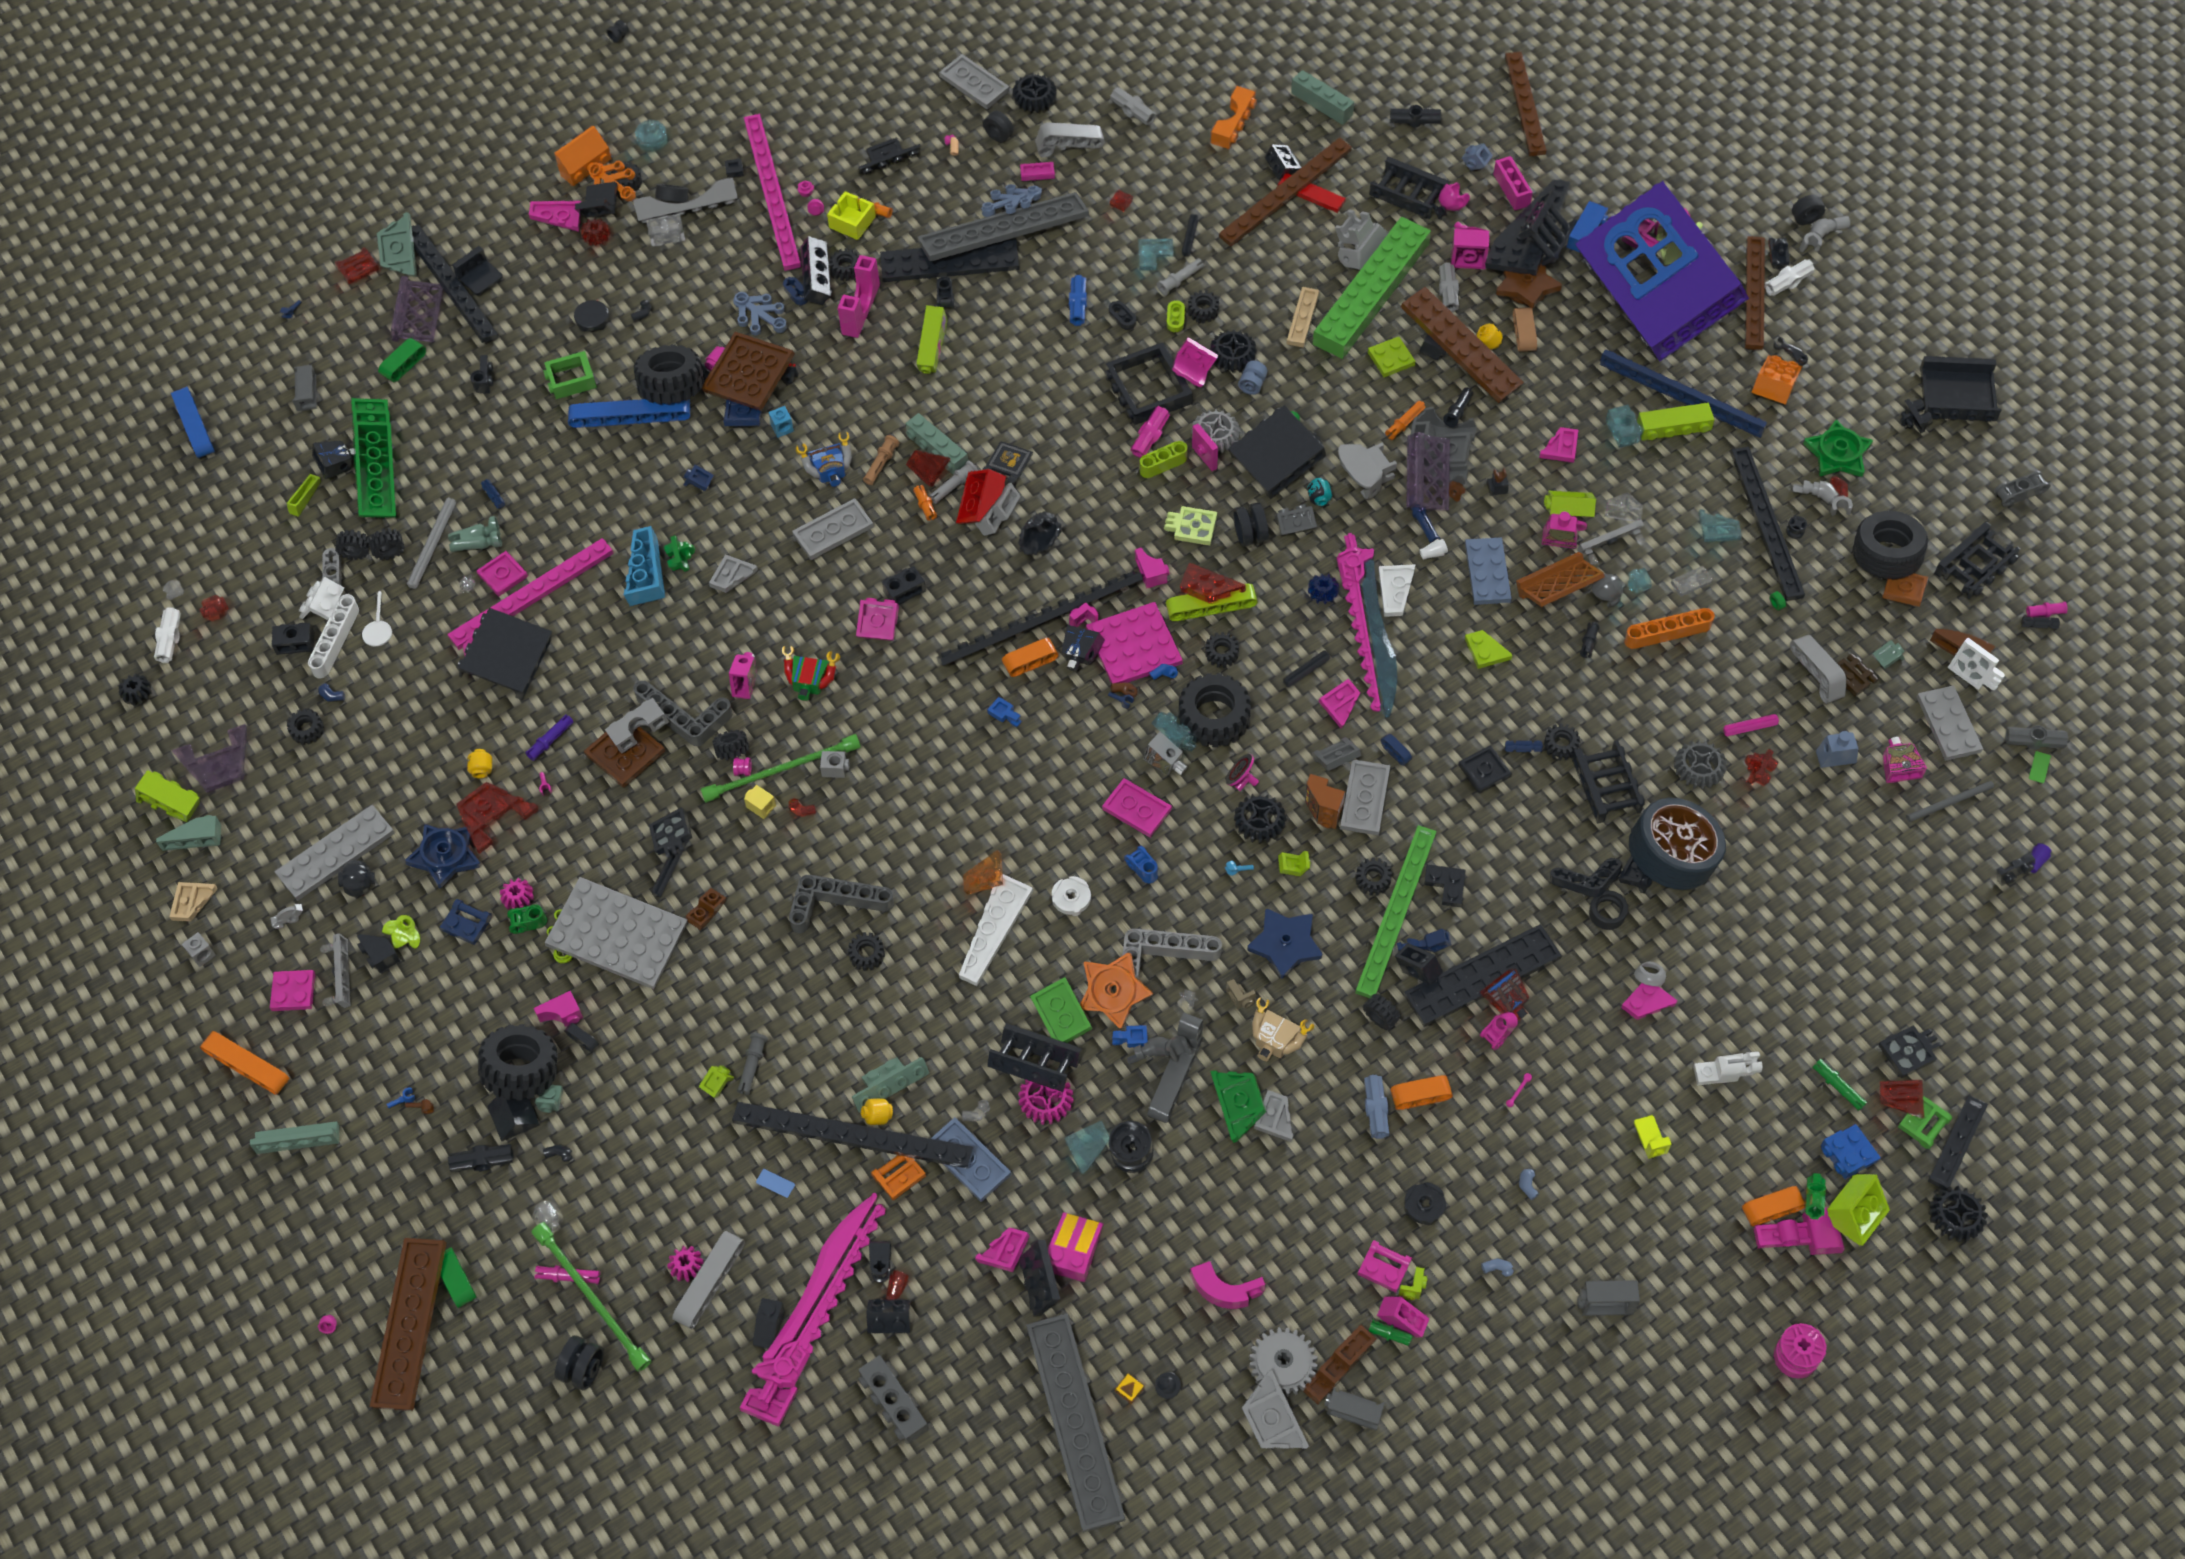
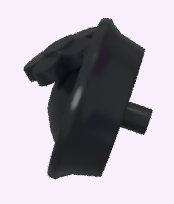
(1167, 1385)

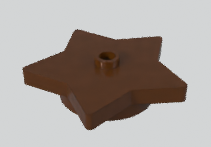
(1528, 288)

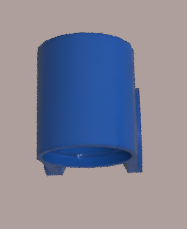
(1140, 862)

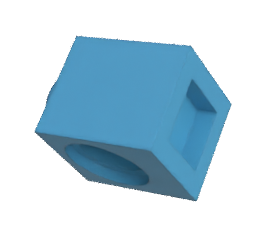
(781, 421)

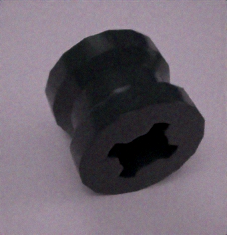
(1796, 527)

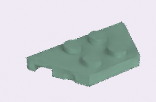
(397, 247)

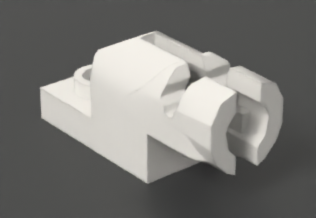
(1727, 1068)

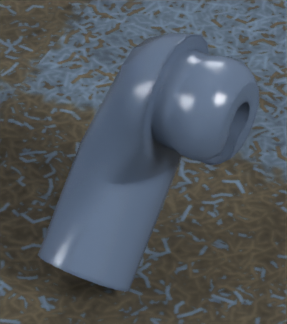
(1525, 1183)
(1498, 1264)

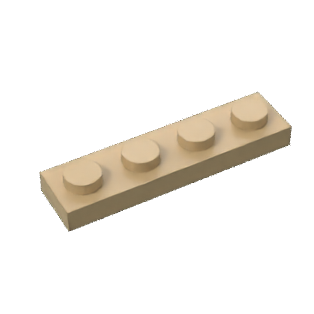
(1303, 317)

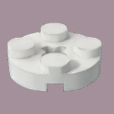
(1067, 886)

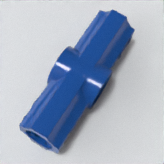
(1077, 300)

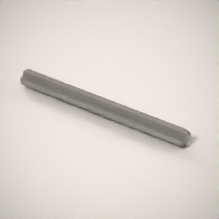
(431, 543)

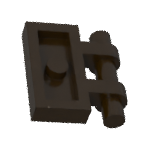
(1857, 682)

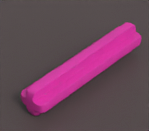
(1750, 725)

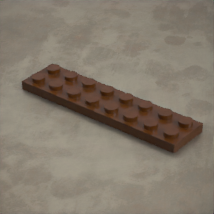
(1462, 344)
(408, 1324)

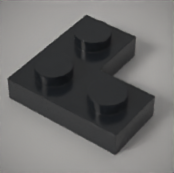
(1450, 880)

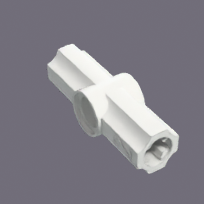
(1789, 277)
(167, 635)

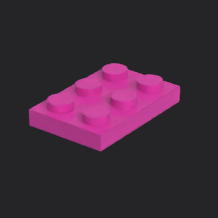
(1137, 807)

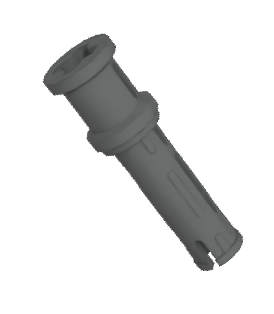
(753, 1055)

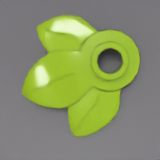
(401, 933)

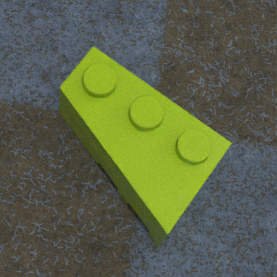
(166, 795)

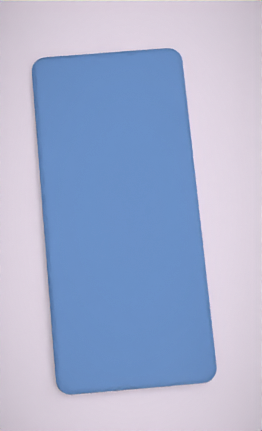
(775, 1183)

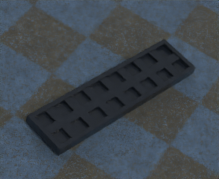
(914, 264)
(1463, 983)

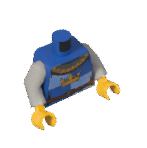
(827, 463)

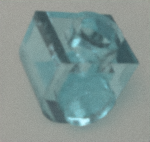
(1639, 580)

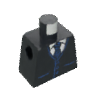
(332, 457)
(1080, 646)

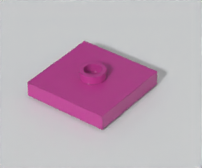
(1205, 447)

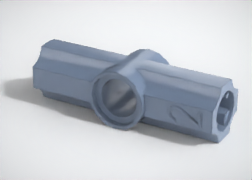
(1376, 1106)

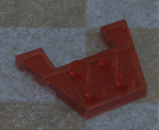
(486, 806)

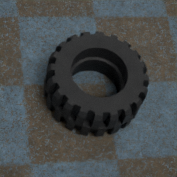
(668, 374)
(1218, 689)
(514, 1080)

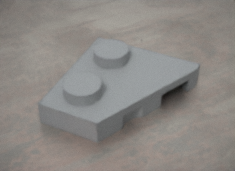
(1277, 1117)

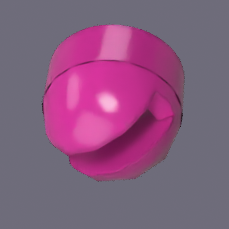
(324, 1324)

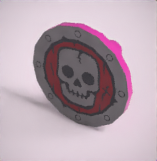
(1239, 773)

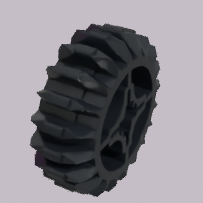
(1044, 95)
(1243, 347)
(1256, 827)
(1971, 1211)

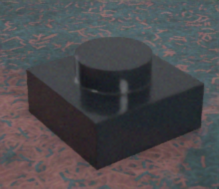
(734, 168)

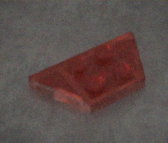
(1207, 584)

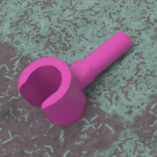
(544, 784)

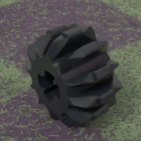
(135, 689)

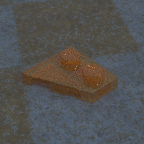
(984, 875)

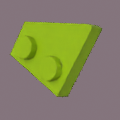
(1486, 650)

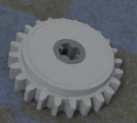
(1291, 1348)

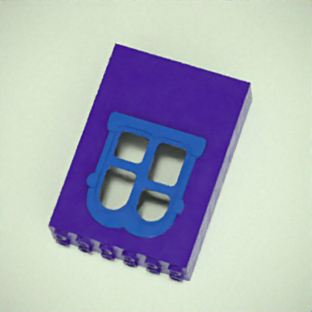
(1680, 297)

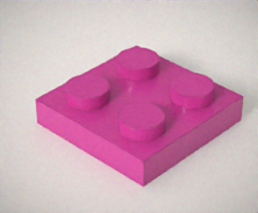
(292, 990)

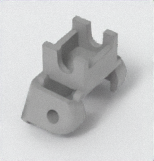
(1363, 234)
(1366, 466)

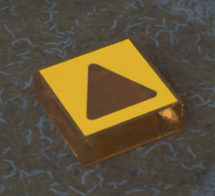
(1129, 1388)

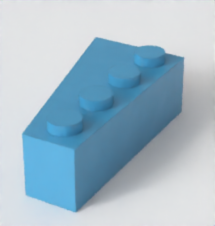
(645, 570)

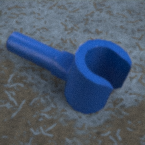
(404, 1098)

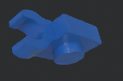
(1003, 710)
(1133, 1036)

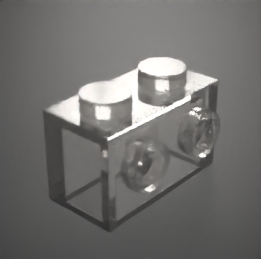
(665, 230)

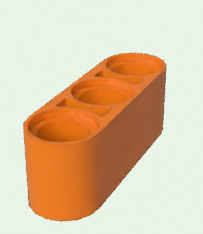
(1030, 657)
(1421, 1092)
(1774, 1206)

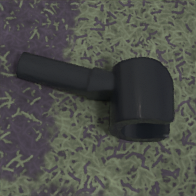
(1439, 211)

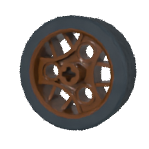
(1677, 843)

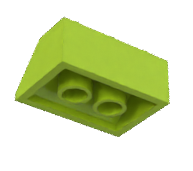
(1859, 1208)

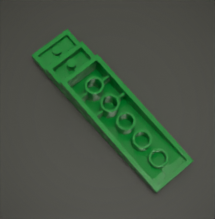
(373, 458)

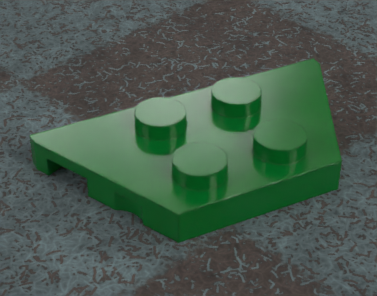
(1239, 1101)

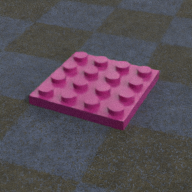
(1135, 643)

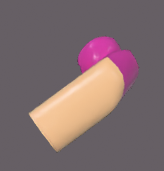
(954, 144)

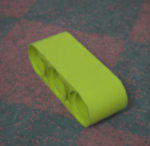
(1173, 455)

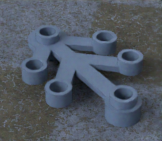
(1010, 200)
(743, 301)

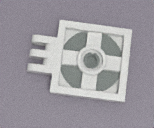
(1976, 666)

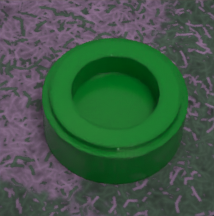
(1777, 600)

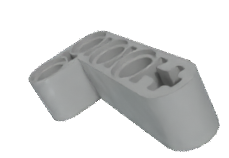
(1067, 136)
(1821, 666)

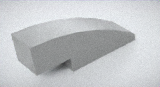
(999, 511)

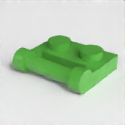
(1914, 1125)

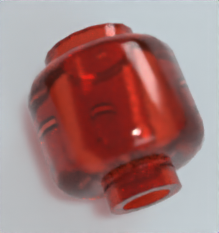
(214, 607)

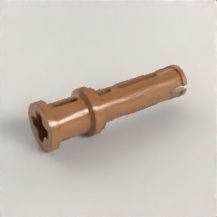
(884, 454)

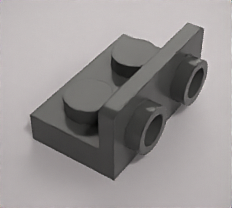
(1295, 520)

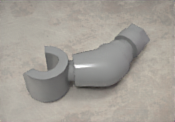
(1820, 229)
(1827, 493)

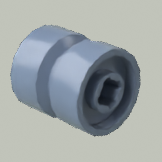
(1252, 377)

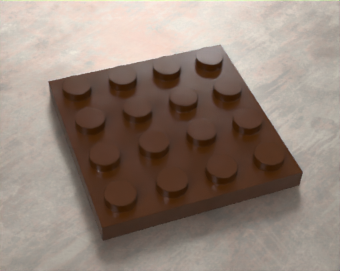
(748, 371)

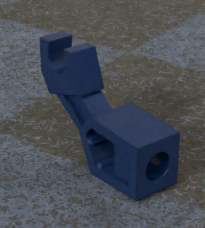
(1432, 942)

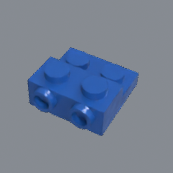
(1849, 1151)

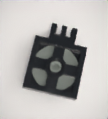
(671, 833)
(1910, 1050)

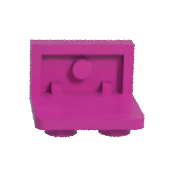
(1193, 362)

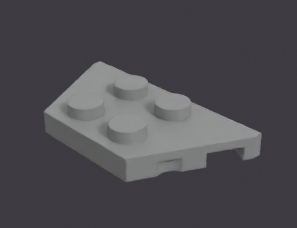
(1272, 1416)

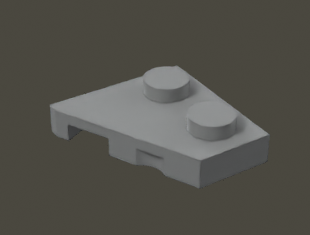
(731, 573)

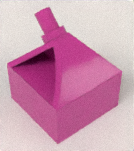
(1469, 247)

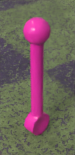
(1527, 1078)

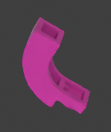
(1221, 1293)

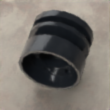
(1128, 1136)

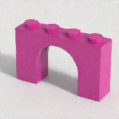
(855, 309)

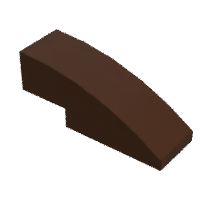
(1953, 640)

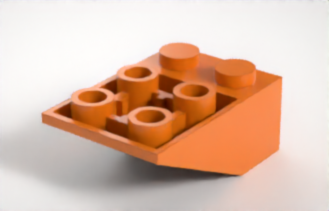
(1776, 379)

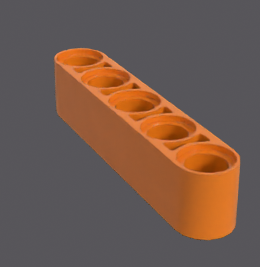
(1660, 630)
(244, 1062)

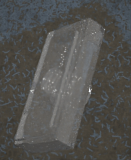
(1691, 581)

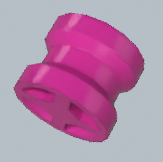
(742, 766)

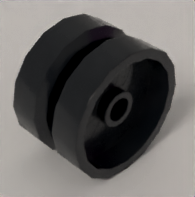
(1250, 524)
(579, 1362)

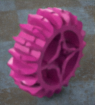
(1028, 1101)

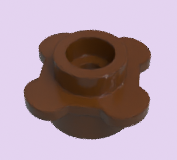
(1459, 488)

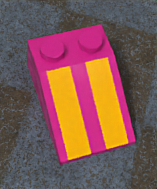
(1074, 1246)

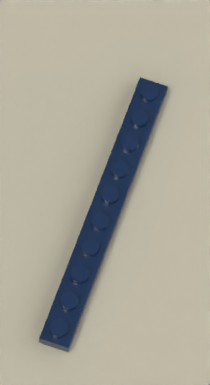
(1682, 393)

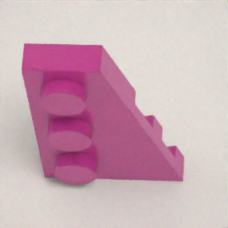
(556, 213)

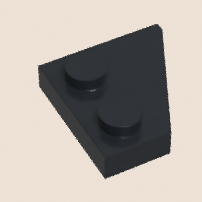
(2022, 865)

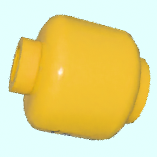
(1490, 336)
(479, 763)
(877, 1111)

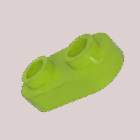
(1175, 319)

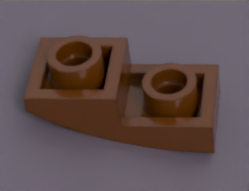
(706, 909)

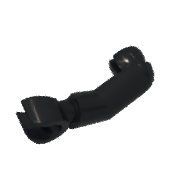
(1797, 353)

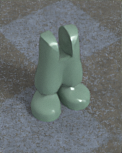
(476, 537)

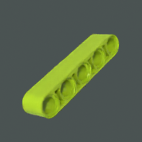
(1189, 607)

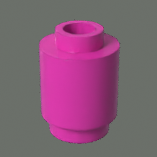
(713, 357)

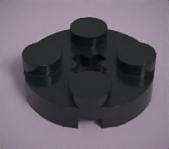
(1421, 1214)

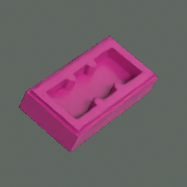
(1037, 171)

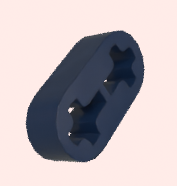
(792, 292)
(1396, 749)

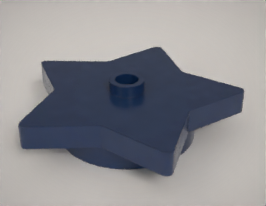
(443, 853)
(1298, 945)

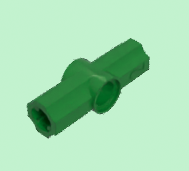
(1815, 1196)

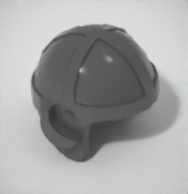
(1608, 589)

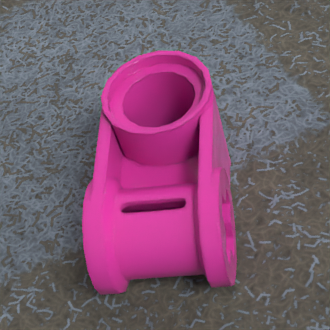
(1497, 1032)

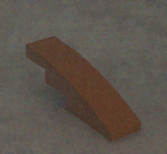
(1339, 1364)

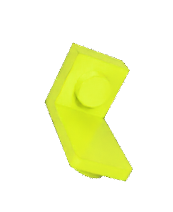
(1651, 1137)

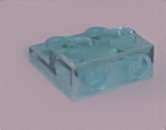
(1175, 732)

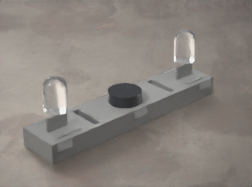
(1611, 538)
(340, 971)

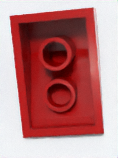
(979, 495)

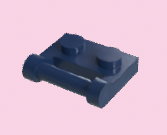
(462, 927)

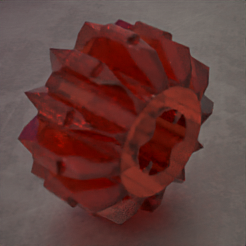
(595, 232)

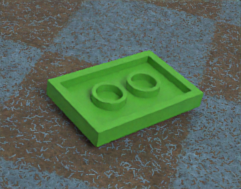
(1061, 1011)

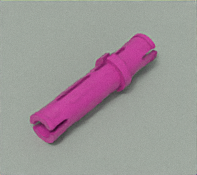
(560, 1274)

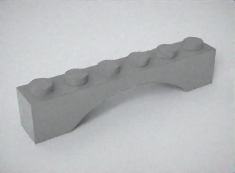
(720, 191)

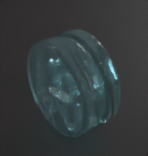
(651, 135)

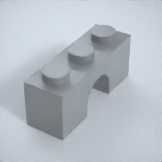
(646, 714)

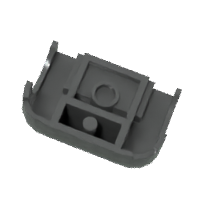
(1460, 443)

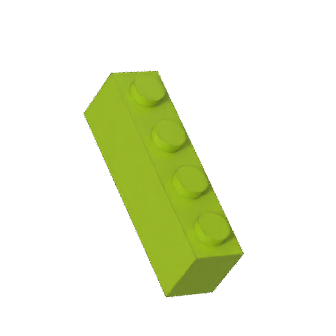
(1676, 421)

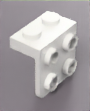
(321, 598)

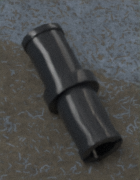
(1589, 639)

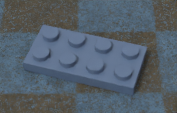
(1487, 571)
(985, 1170)

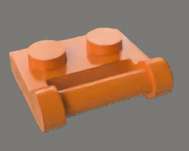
(901, 1179)

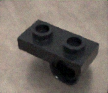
(482, 378)

